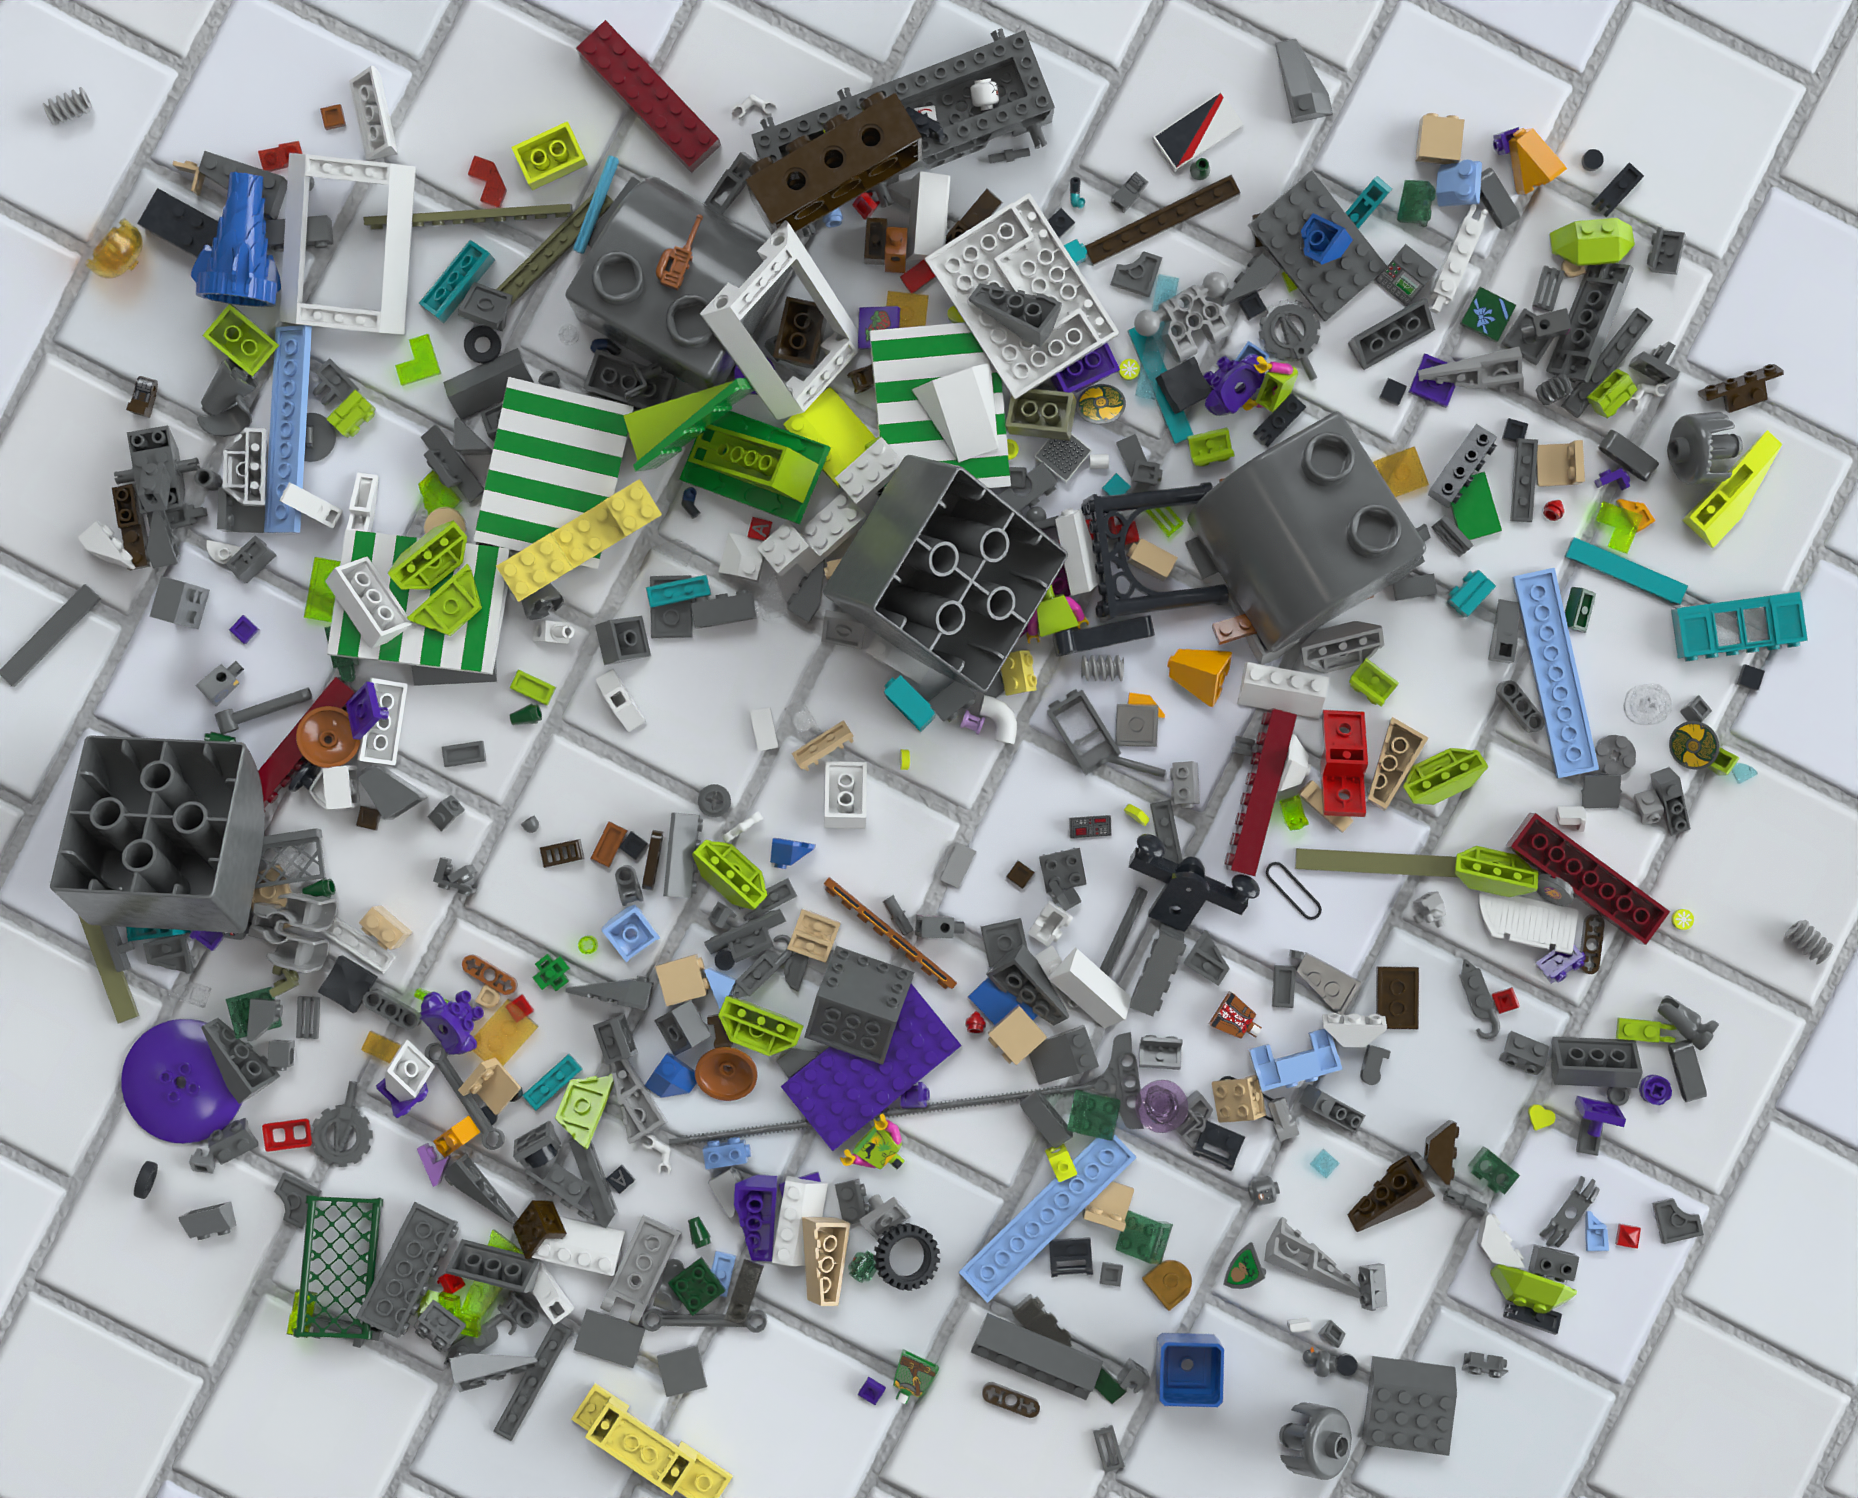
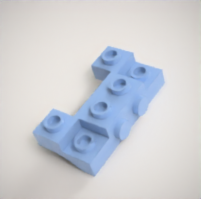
(1296, 1067)

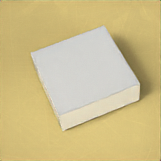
(1297, 1325)

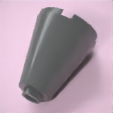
(225, 386)
(540, 602)

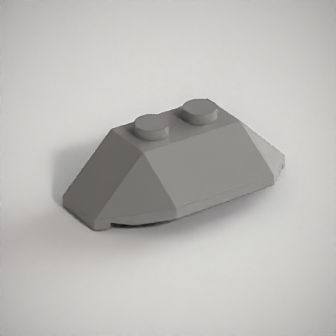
(246, 467)
(1341, 646)

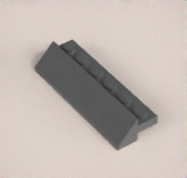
(1590, 321)
(1037, 1356)

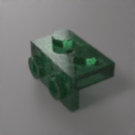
(1416, 202)

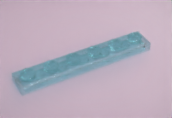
(1155, 346)

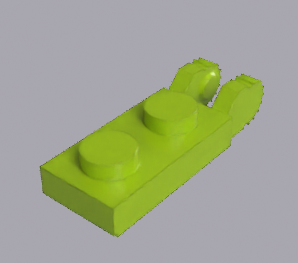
(1643, 1030)

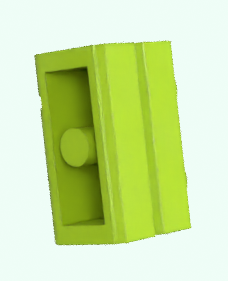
(1612, 393)
(351, 414)

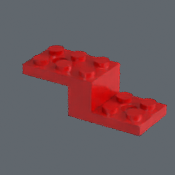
(1344, 763)

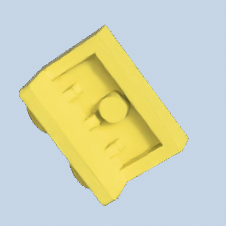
(1018, 673)

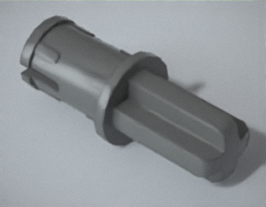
(898, 915)

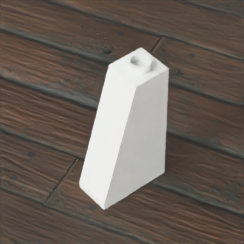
(1078, 543)

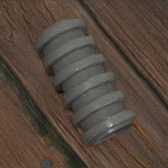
(214, 483)

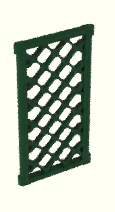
(311, 1200)

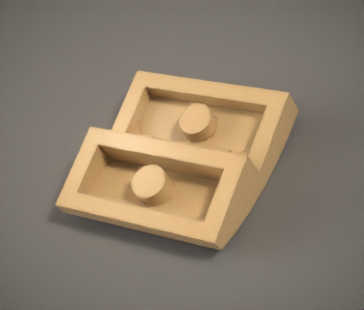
(814, 935)

